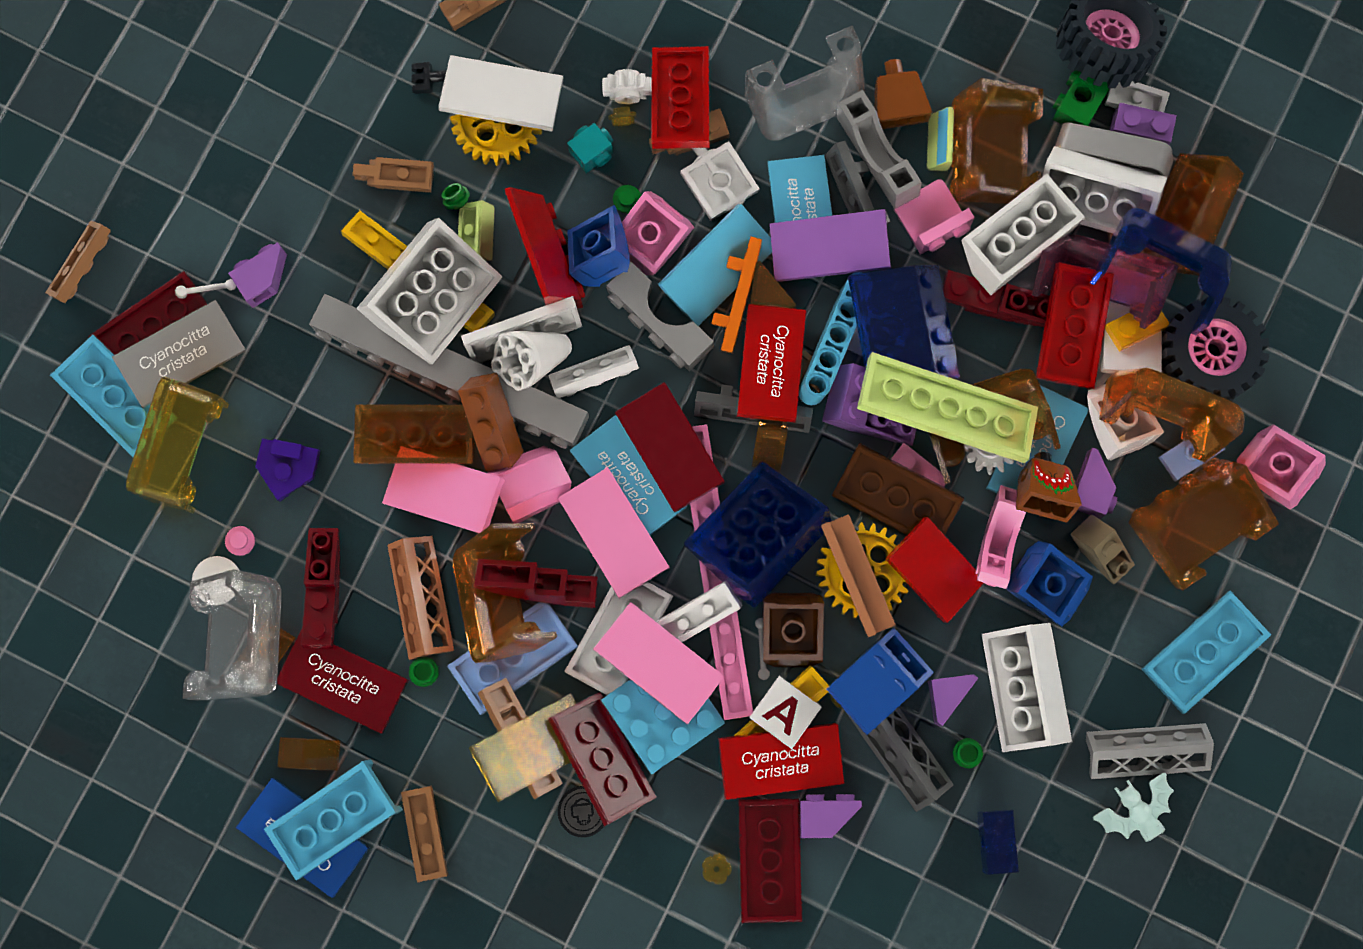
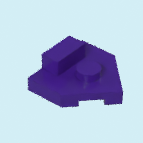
(286, 466)

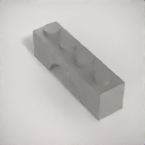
(864, 129)
(685, 342)

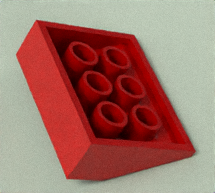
(544, 246)

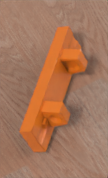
(746, 267)

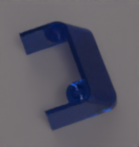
(1142, 229)

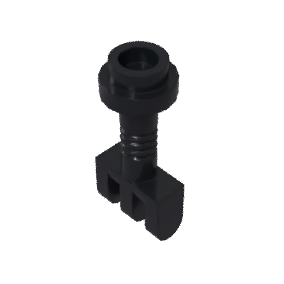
(428, 77)

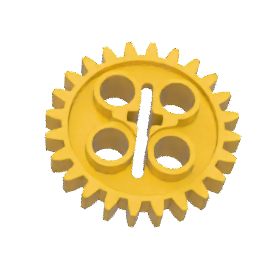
(499, 146)
(834, 578)

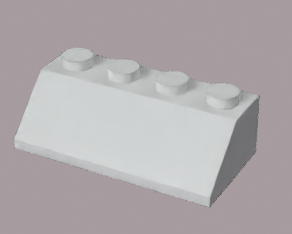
(1103, 188)
(1019, 233)
(1026, 687)

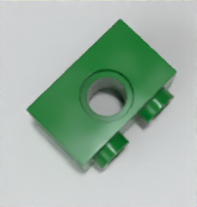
(1073, 111)

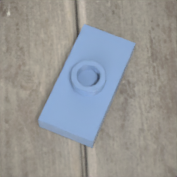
(1179, 460)

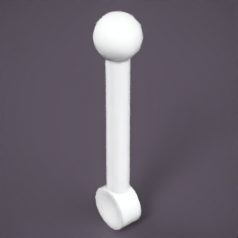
(181, 291)

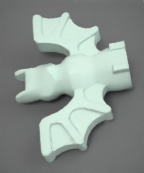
(1141, 815)

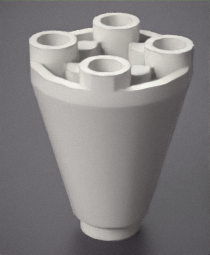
(528, 356)

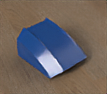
(598, 249)
(1049, 582)

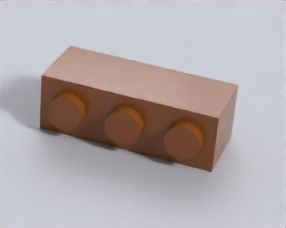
(491, 422)

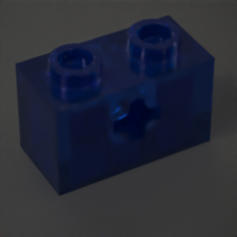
(998, 841)

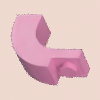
(999, 539)

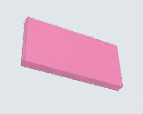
(445, 493)
(613, 532)
(658, 663)

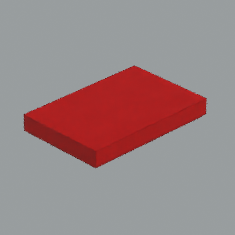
(935, 569)

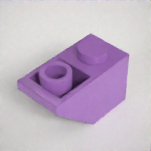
(261, 275)
(825, 817)

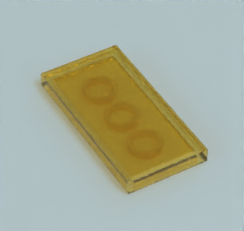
(522, 752)

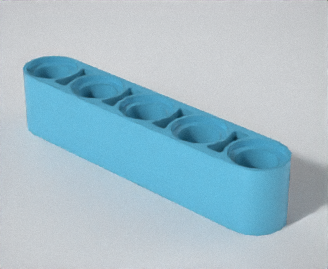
(829, 349)

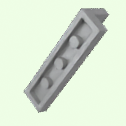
(1151, 745)

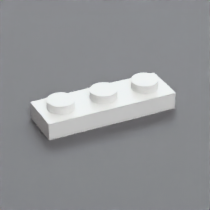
(593, 372)
(701, 612)

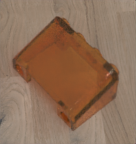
(993, 141)
(1202, 518)

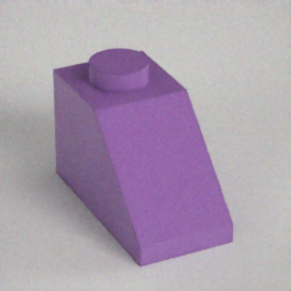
(1095, 486)

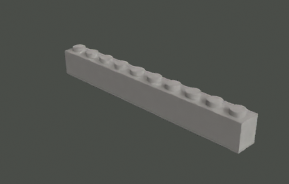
(450, 371)

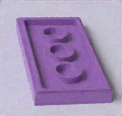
(830, 245)

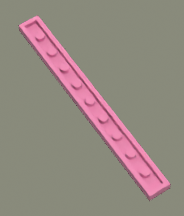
(725, 633)

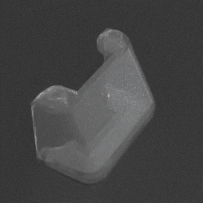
(240, 636)

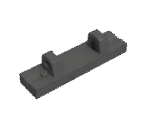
(848, 178)
(725, 408)

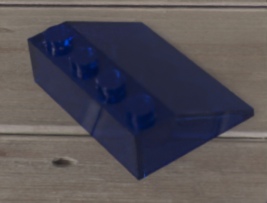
(905, 317)
(759, 533)

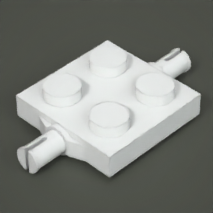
(719, 180)

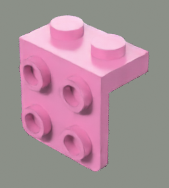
(934, 217)

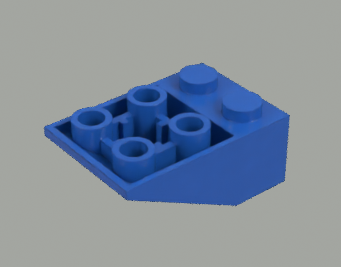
(880, 680)

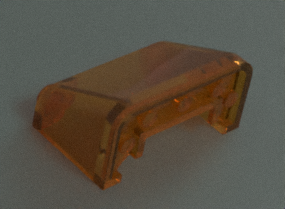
(1205, 417)

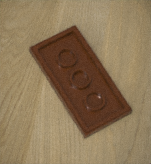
(895, 492)

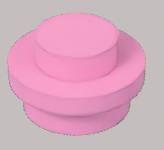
(240, 540)

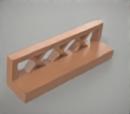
(858, 575)
(414, 597)

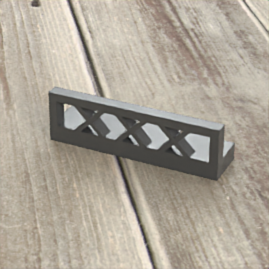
(897, 758)

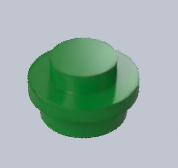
(455, 196)
(625, 198)
(423, 671)
(967, 753)

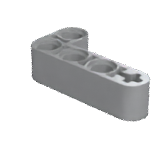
(1117, 147)

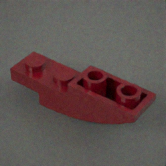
(1007, 303)
(322, 588)

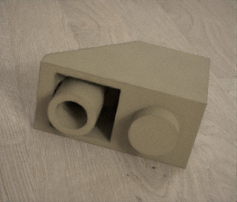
(1103, 548)

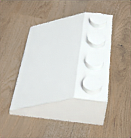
(430, 291)

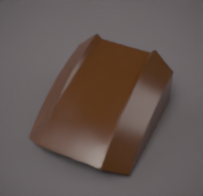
(793, 629)

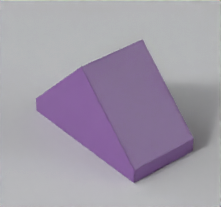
(947, 694)

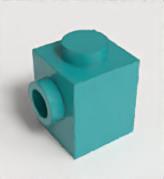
(591, 147)

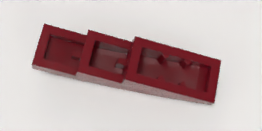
(536, 584)

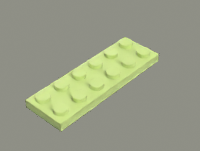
(948, 408)

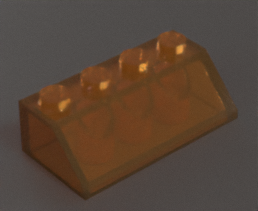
(1198, 197)
(412, 435)

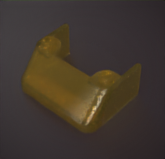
(171, 443)

